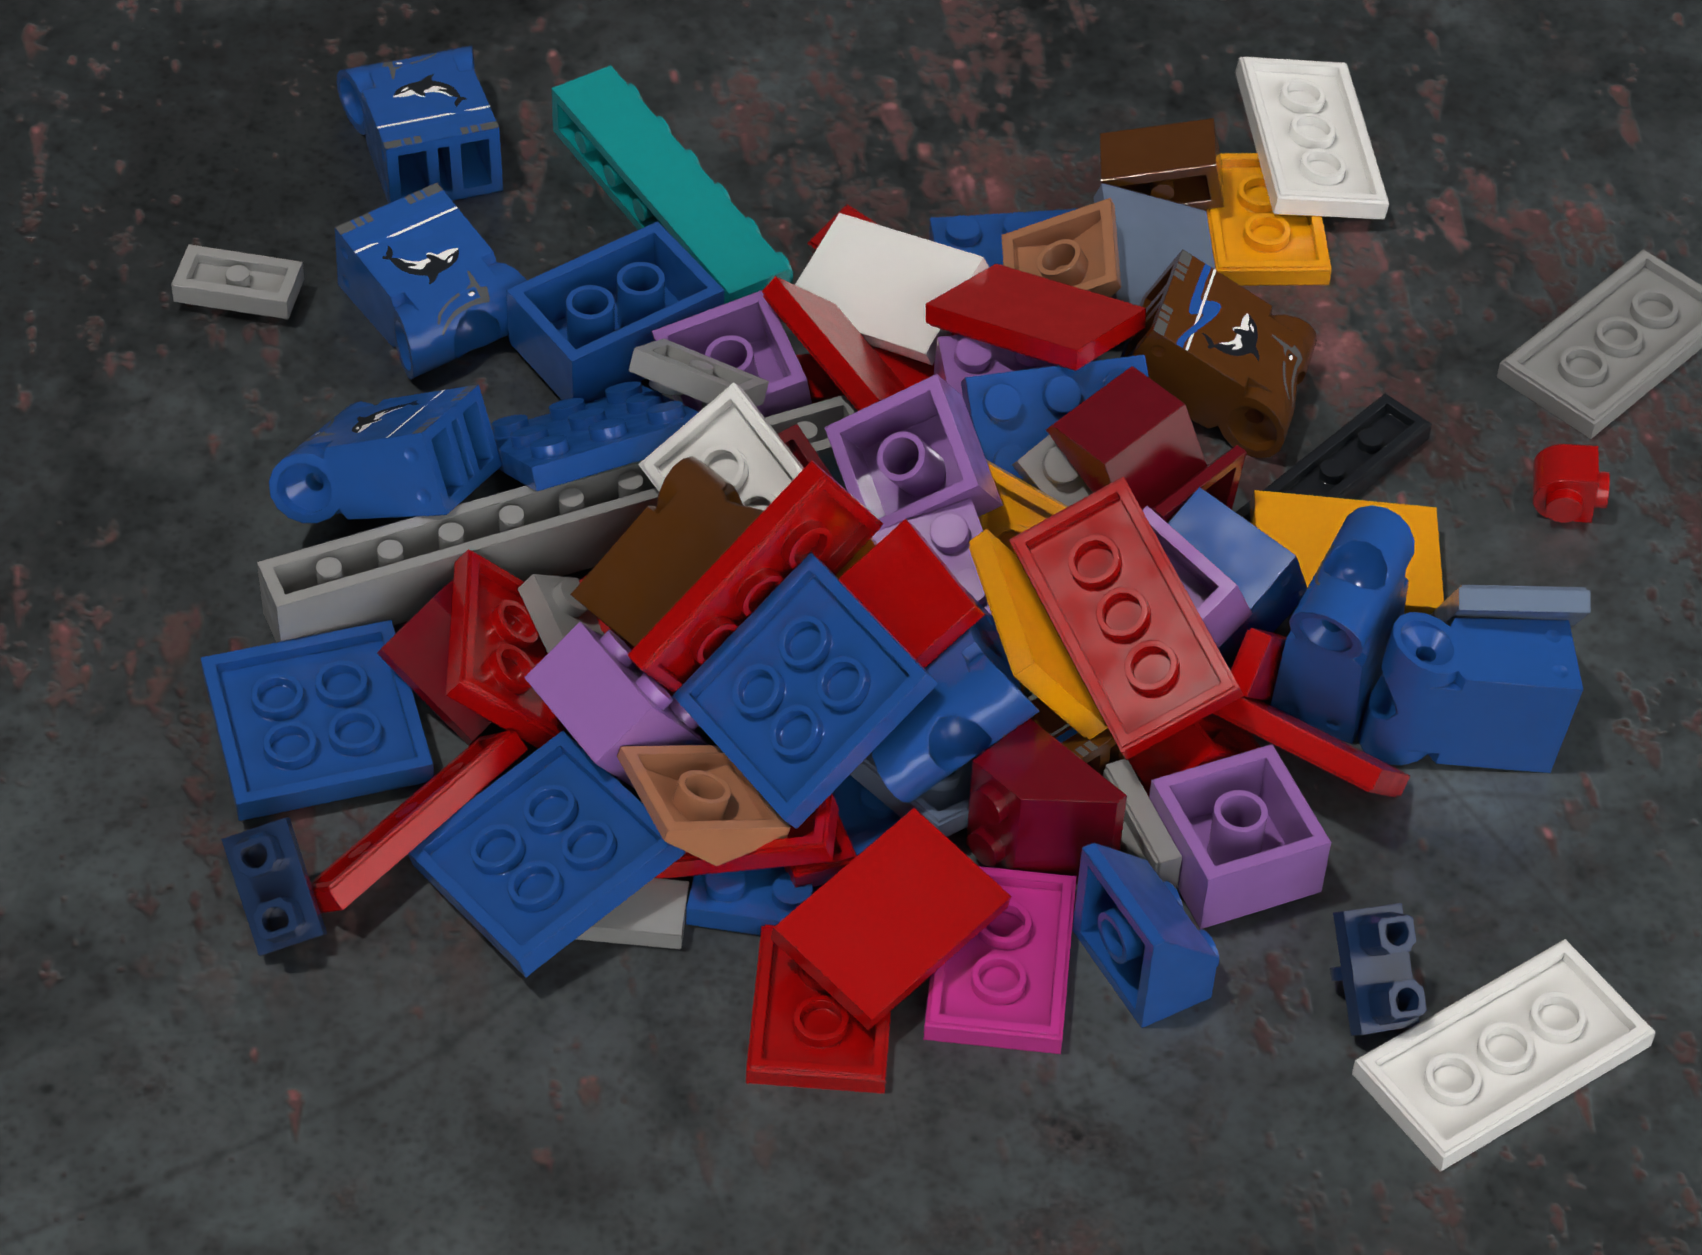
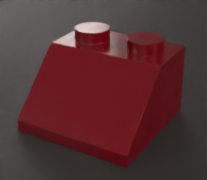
(1039, 805)

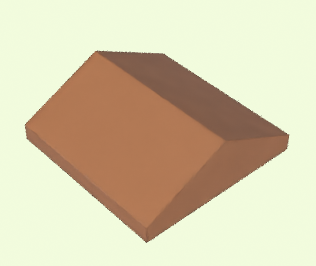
(1070, 249)
(701, 801)

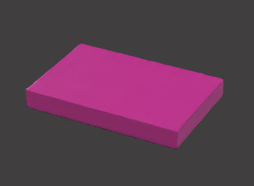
(1013, 974)

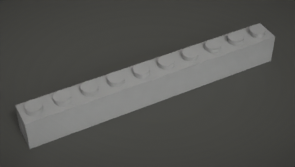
(521, 530)

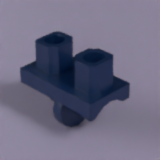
(274, 886)
(1377, 969)

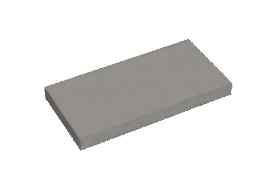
(1610, 345)

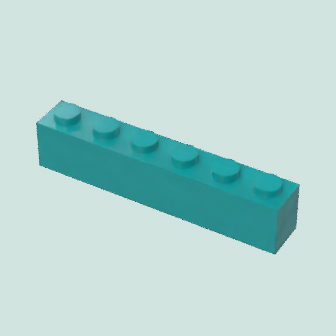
(660, 181)

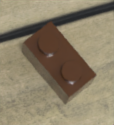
(1166, 162)

